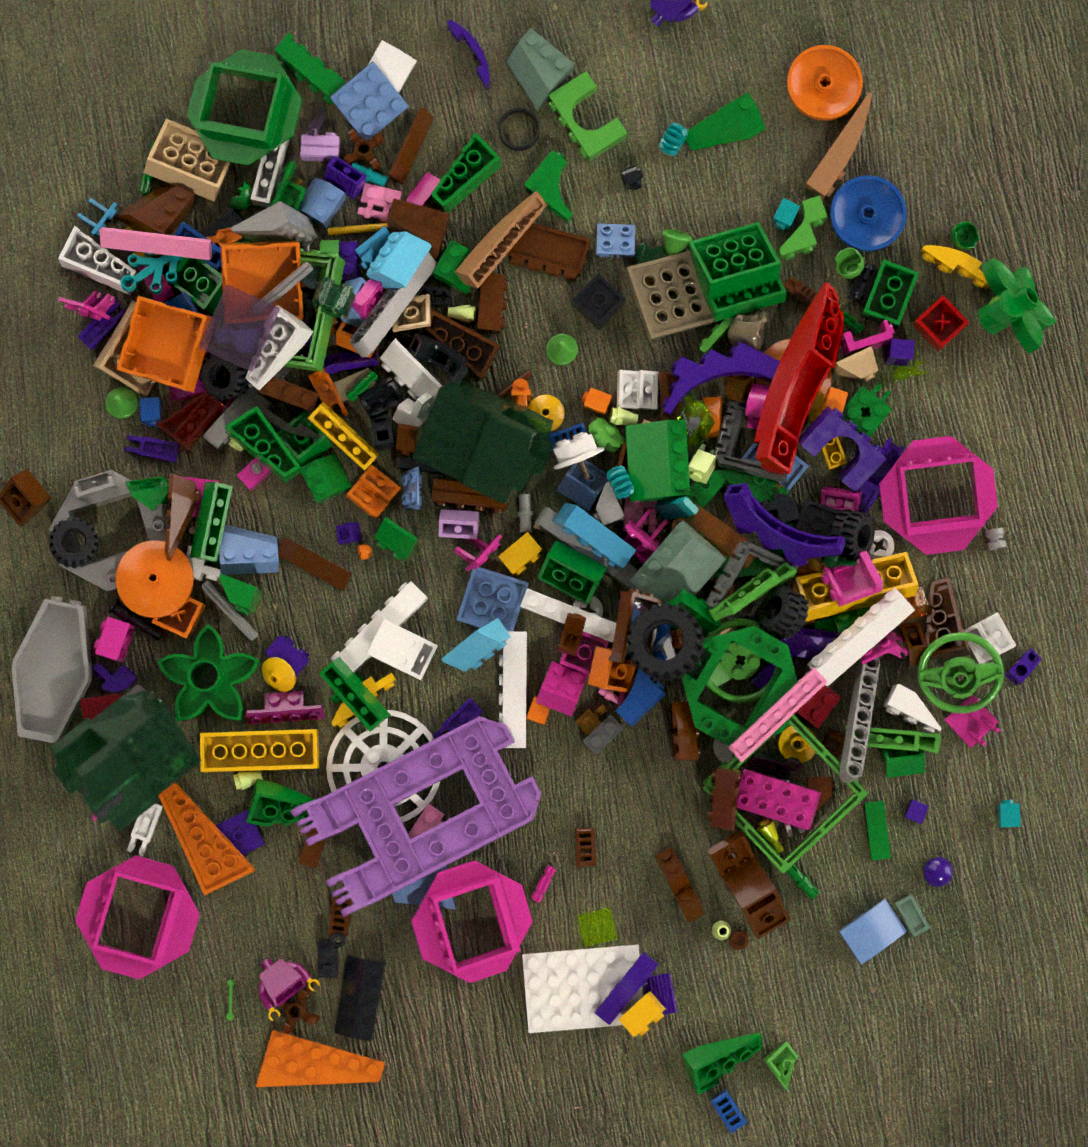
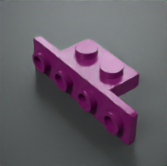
(284, 708)

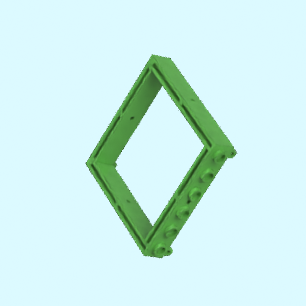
(323, 322)
(784, 864)

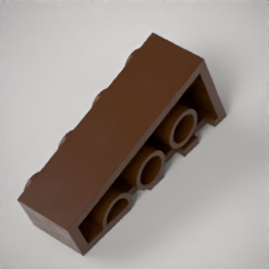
(474, 347)

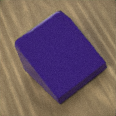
(348, 533)
(916, 811)

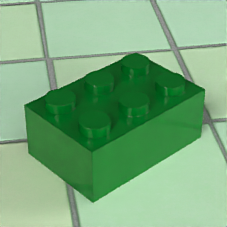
(199, 282)
(890, 293)
(572, 572)

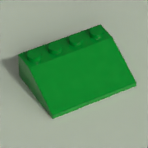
(658, 460)

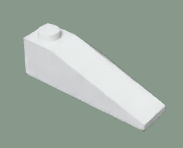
(284, 341)

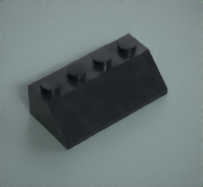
(360, 998)

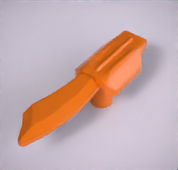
(225, 236)

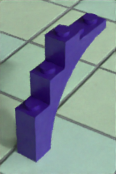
(743, 362)
(774, 534)

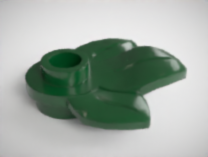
(644, 254)
(832, 561)

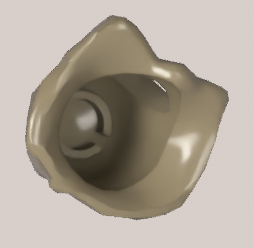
(748, 330)

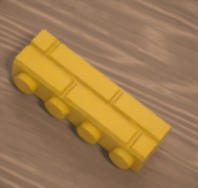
(343, 436)

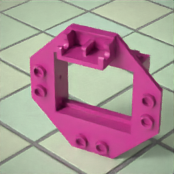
(938, 534)
(509, 907)
(175, 929)

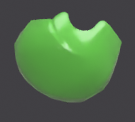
(849, 263)

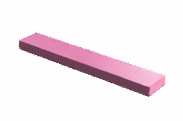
(155, 243)
(777, 714)

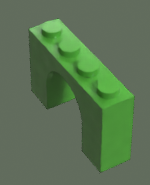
(590, 142)

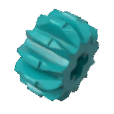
(673, 139)
(620, 482)

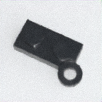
(774, 764)
(329, 955)

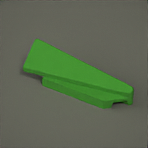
(753, 590)
(903, 740)

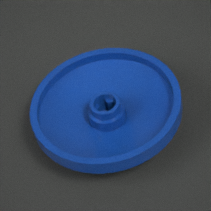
(868, 213)

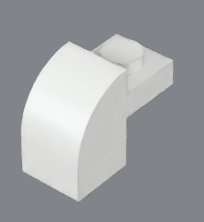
(413, 412)
(200, 568)

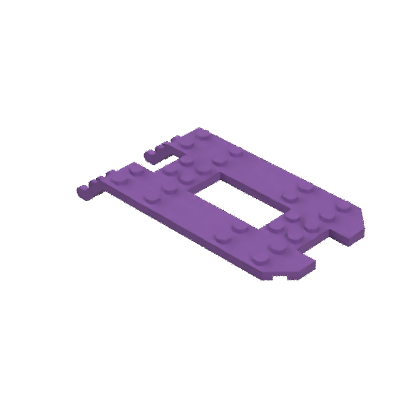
(372, 801)

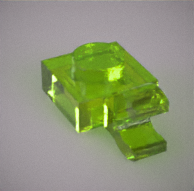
(904, 373)

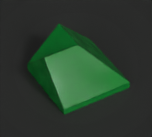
(149, 491)

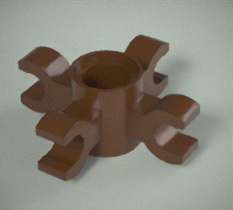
(376, 141)
(304, 1014)

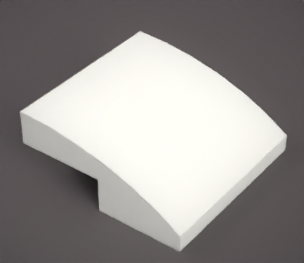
(393, 64)
(637, 390)
(995, 633)

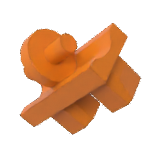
(521, 392)

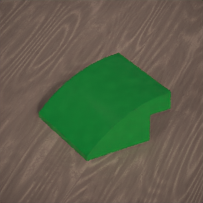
(737, 271)

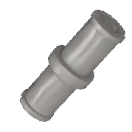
(525, 513)

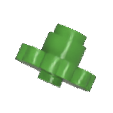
(605, 435)

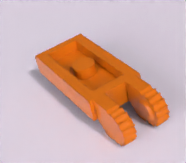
(326, 389)

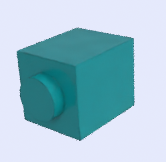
(785, 214)
(1008, 814)

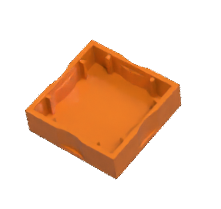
(261, 267)
(164, 344)

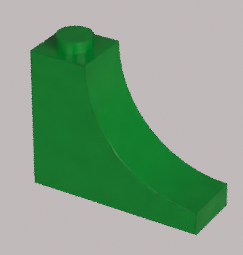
(546, 182)

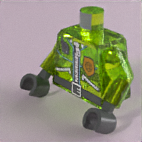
(697, 418)

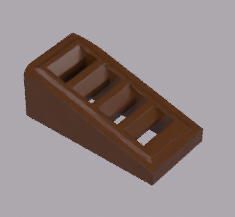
(577, 840)
(333, 916)

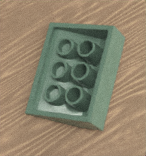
(677, 564)

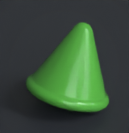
(675, 241)
(562, 349)
(121, 402)

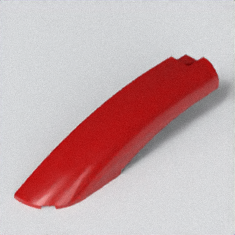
(798, 380)

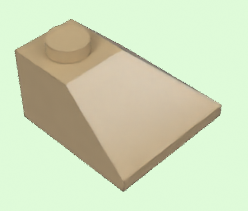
(415, 315)
(858, 366)

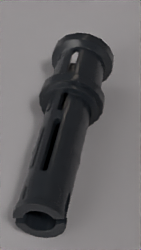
(133, 618)

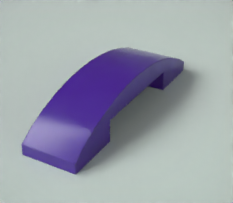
(460, 33)

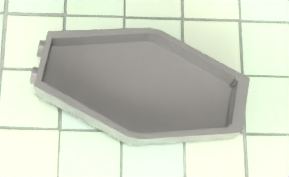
(52, 670)

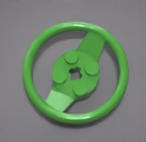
(730, 669)
(975, 674)

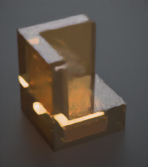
(739, 387)

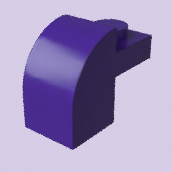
(118, 682)

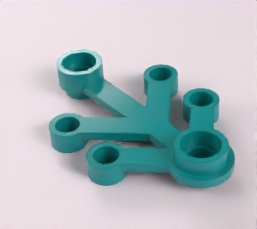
(154, 265)

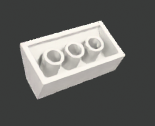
(409, 372)

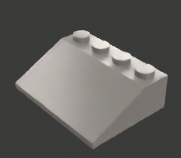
(277, 224)

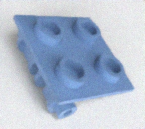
(615, 240)
(411, 480)

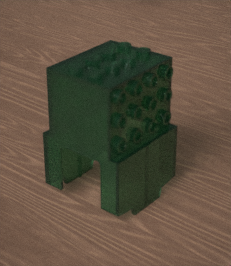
(484, 440)
(124, 757)

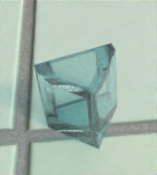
(312, 278)

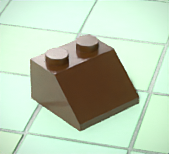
(23, 497)

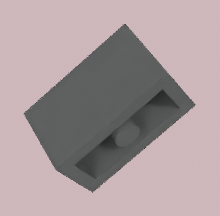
(602, 735)

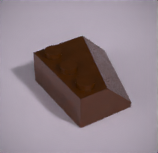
(159, 210)
(419, 221)
(683, 733)
(724, 798)

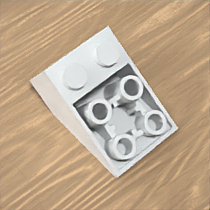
(401, 649)
(909, 705)

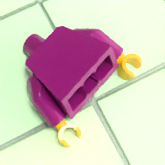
(281, 982)

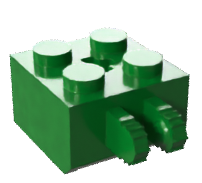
(875, 409)

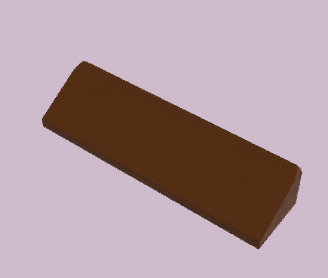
(411, 146)
(314, 564)

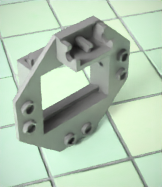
(98, 491)

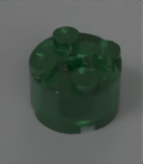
(333, 298)

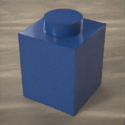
(151, 411)

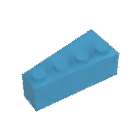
(593, 534)

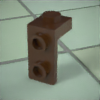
(572, 634)
(311, 854)

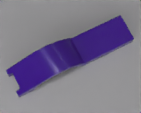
(870, 488)

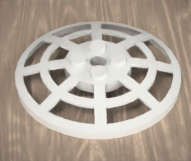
(379, 753)

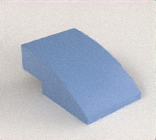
(872, 931)

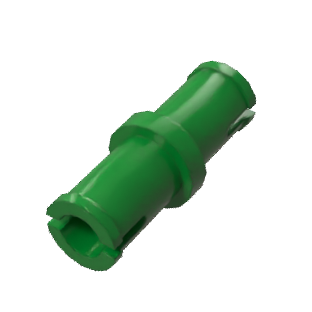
(802, 881)

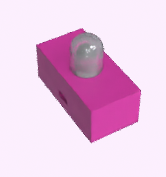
(253, 474)

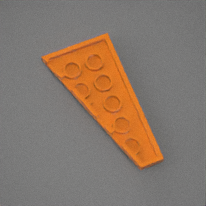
(205, 846)

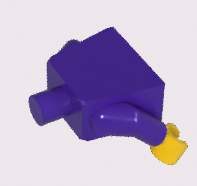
(674, 10)

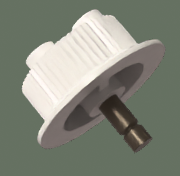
(576, 451)

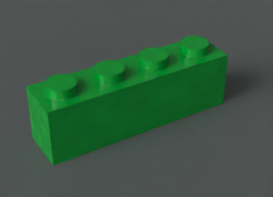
(211, 521)
(354, 694)

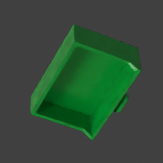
(697, 609)

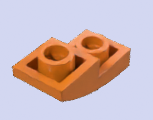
(835, 398)
(714, 407)

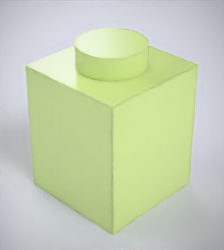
(702, 466)

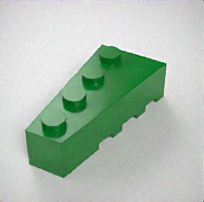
(308, 69)
(466, 174)
(261, 441)

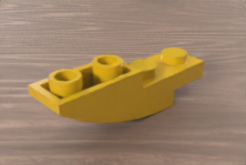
(951, 259)
(832, 451)
(344, 713)

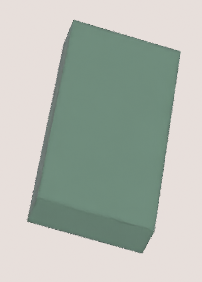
(912, 915)

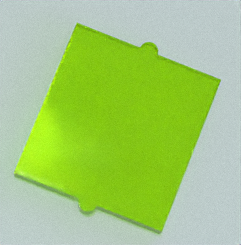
(597, 927)

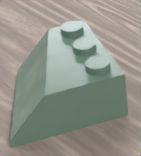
(539, 67)

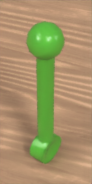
(230, 1015)

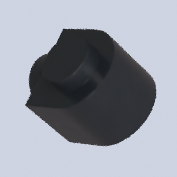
(631, 178)

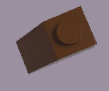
(406, 439)
(913, 641)
(821, 784)

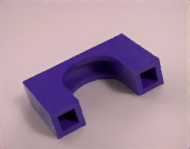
(831, 425)

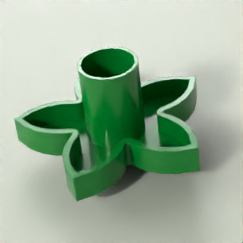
(1014, 305)
(209, 677)

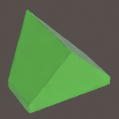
(781, 1063)

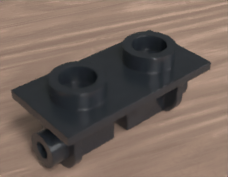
(862, 284)
(402, 336)

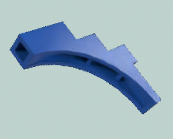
(645, 691)

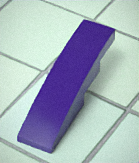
(626, 988)

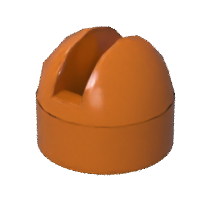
(364, 551)

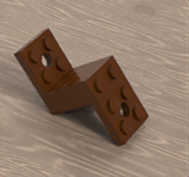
(749, 884)

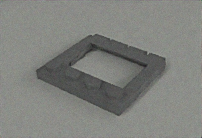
(727, 441)
(732, 569)

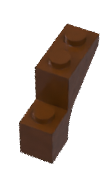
(680, 884)

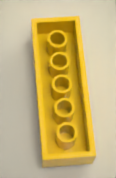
(894, 571)
(259, 750)

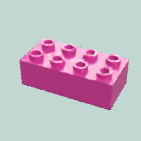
(777, 799)

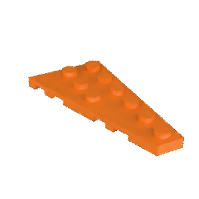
(306, 1062)

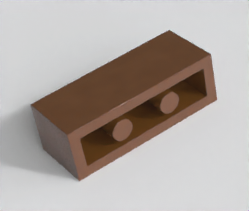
(492, 304)
(290, 394)

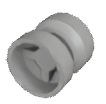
(995, 539)

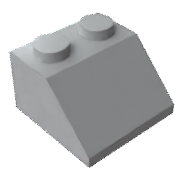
(608, 509)

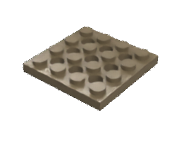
(648, 310)

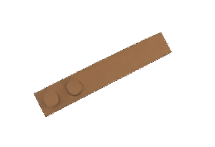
(833, 164)
(499, 241)

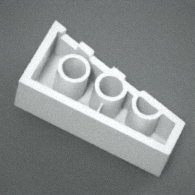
(92, 261)

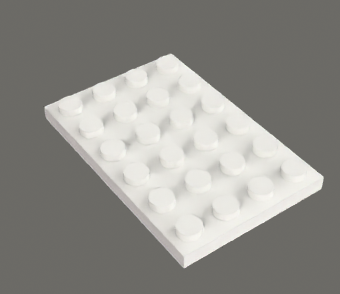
(571, 984)

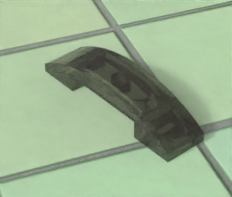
(265, 407)

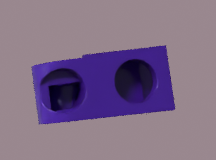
(1023, 667)

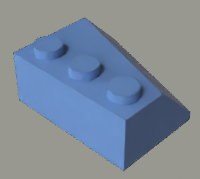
(247, 552)
(416, 892)

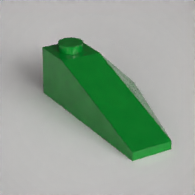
(731, 123)
(273, 804)
(713, 1060)

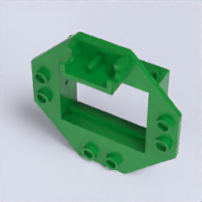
(238, 143)
(762, 490)
(760, 643)

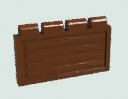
(552, 249)

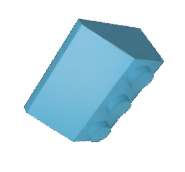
(398, 260)
(478, 646)

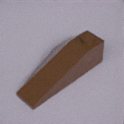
(182, 500)
(943, 620)

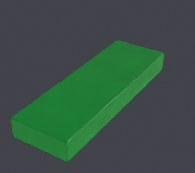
(877, 830)

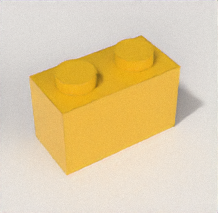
(520, 554)
(642, 1014)

